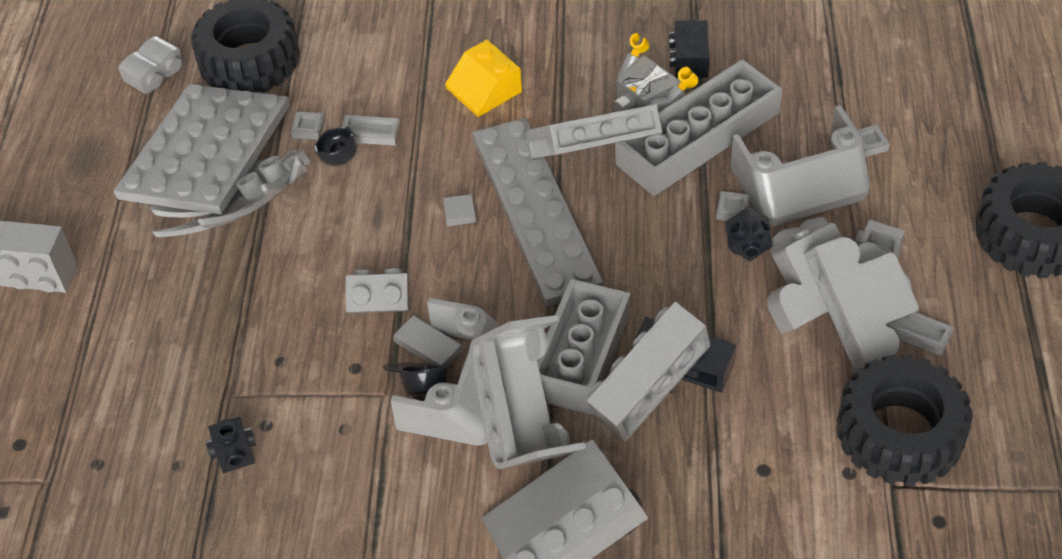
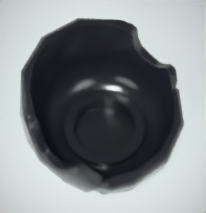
(336, 146)

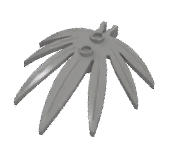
(261, 184)

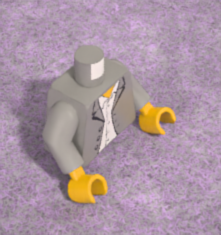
(646, 83)

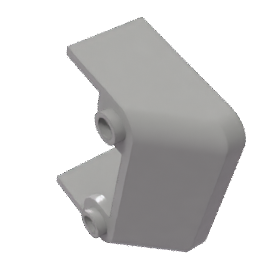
(807, 184)
(514, 395)
(449, 409)

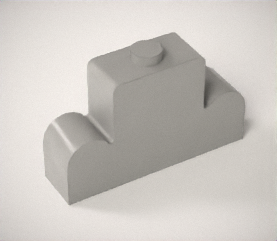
(800, 298)
(862, 298)

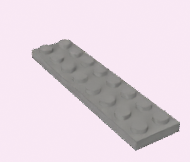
(535, 211)

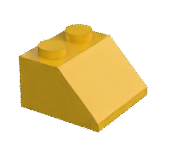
(484, 78)

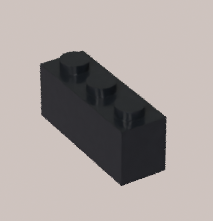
(712, 367)

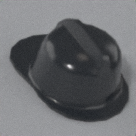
(418, 377)

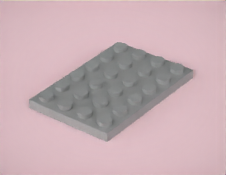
(203, 149)

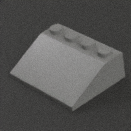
(566, 511)

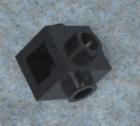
(748, 234)
(231, 444)

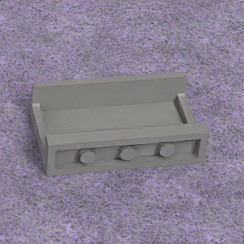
(593, 131)

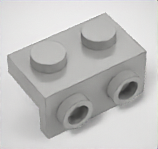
(377, 292)

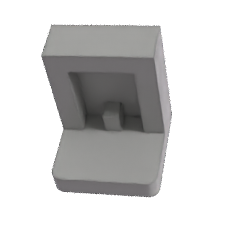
(884, 236)

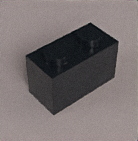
(690, 47)

